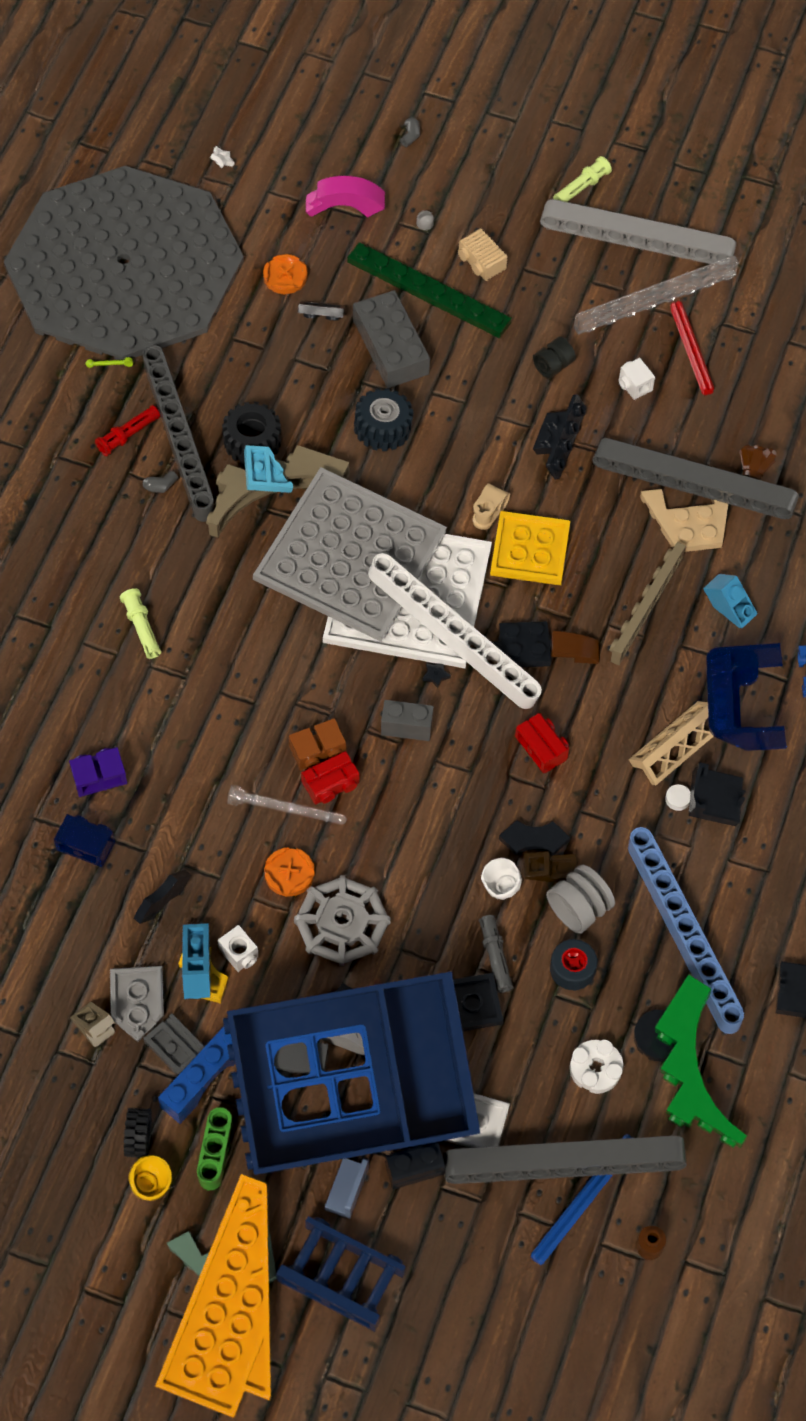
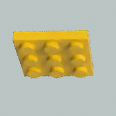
(530, 548)

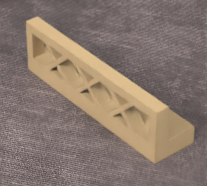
(670, 737)

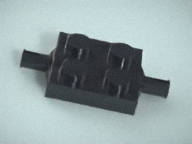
(525, 643)

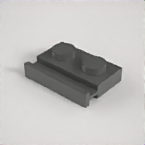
(173, 1044)

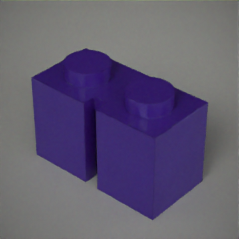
(98, 772)

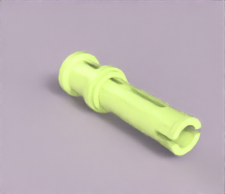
(589, 176)
(138, 615)

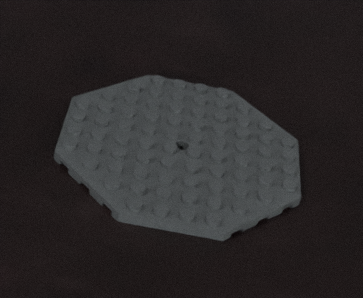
(165, 294)

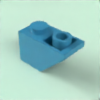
(730, 599)

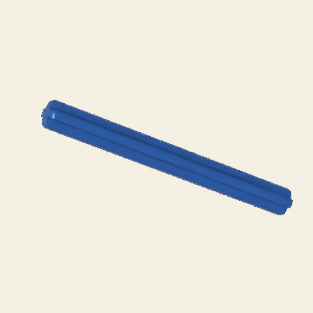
(570, 1216)

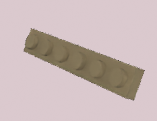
(642, 610)

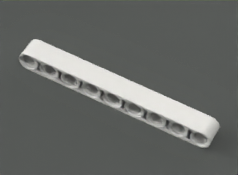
(459, 641)

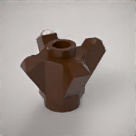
(756, 460)

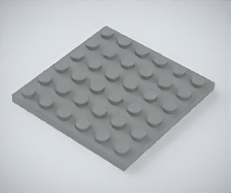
(330, 546)

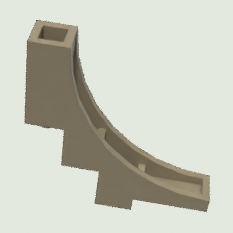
(298, 469)

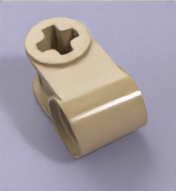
(489, 506)

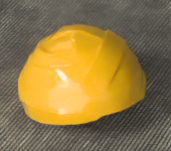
(150, 1177)

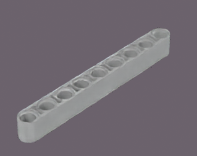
(636, 232)

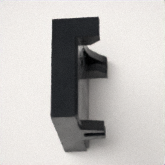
(716, 796)
(791, 990)

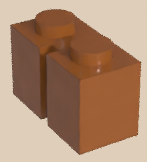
(314, 749)

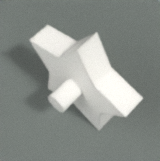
(222, 157)

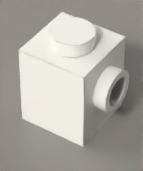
(636, 378)

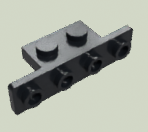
(559, 434)

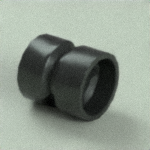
(556, 356)

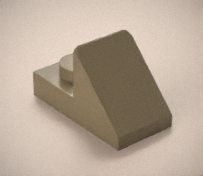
(94, 1023)

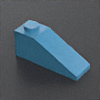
(196, 961)

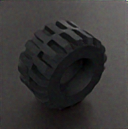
(250, 418)

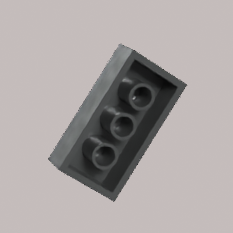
(391, 339)

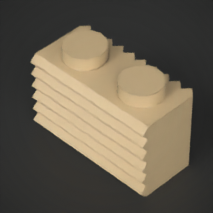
(482, 254)

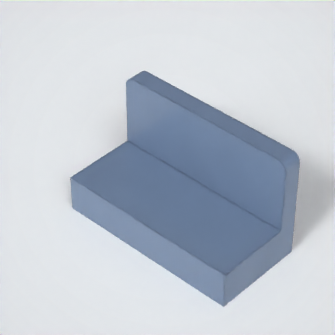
(347, 1187)

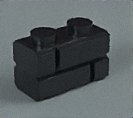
(414, 1165)

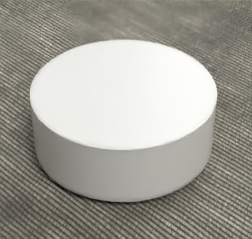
(678, 797)

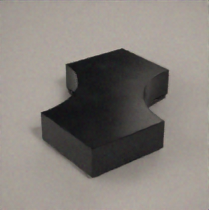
(524, 838)
(167, 891)

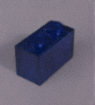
(84, 840)

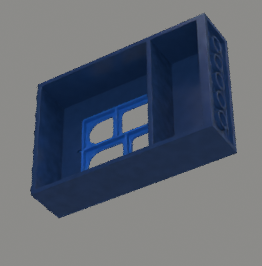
(411, 1061)

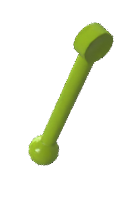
(128, 362)

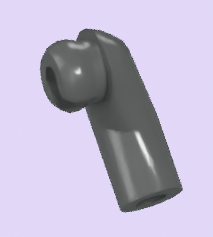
(413, 128)

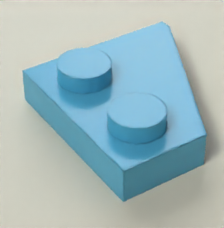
(263, 471)

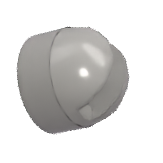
(425, 220)

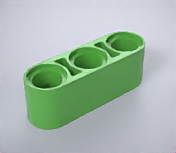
(215, 1136)

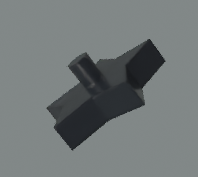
(436, 674)

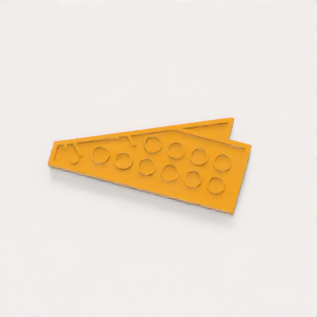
(226, 1326)

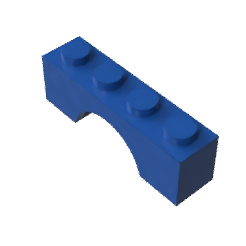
(187, 1089)

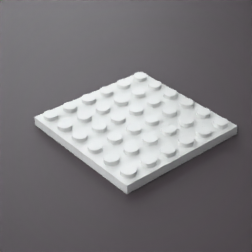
(452, 574)

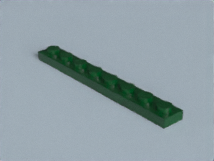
(429, 290)

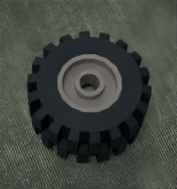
(383, 419)

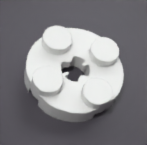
(596, 1051)

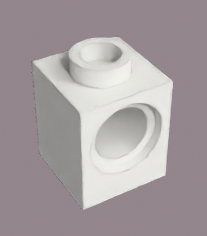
(233, 940)

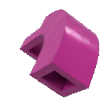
(346, 191)

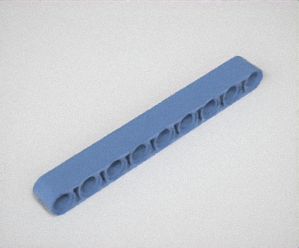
(685, 940)

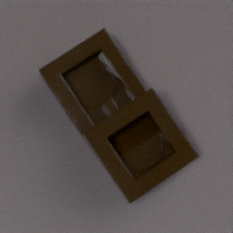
(549, 868)

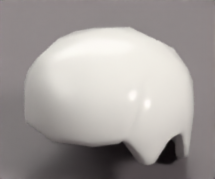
(501, 878)

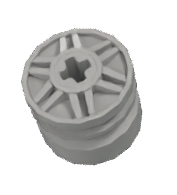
(580, 898)

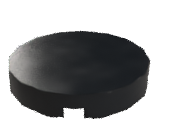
(646, 1037)

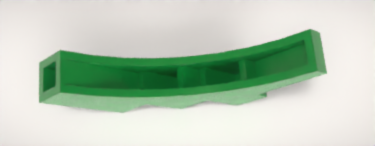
(692, 1100)

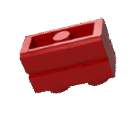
(542, 742)
(330, 778)

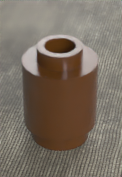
(647, 1249)

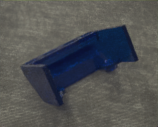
(725, 673)

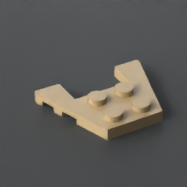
(692, 526)

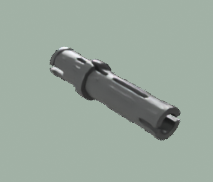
(493, 944)

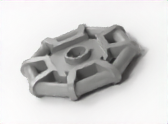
(342, 934)

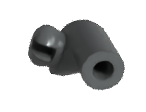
(160, 485)

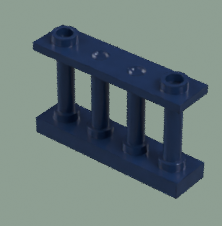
(342, 1300)

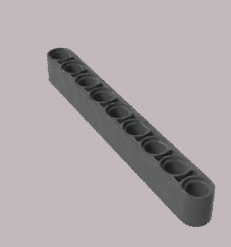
(156, 367)
(696, 478)
(565, 1159)

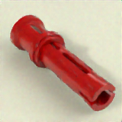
(119, 435)

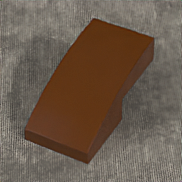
(575, 646)

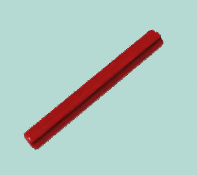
(692, 348)

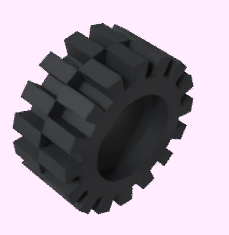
(137, 1132)

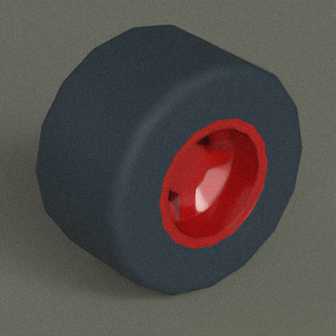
(573, 955)

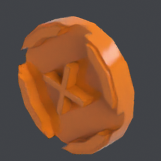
(285, 274)
(289, 871)

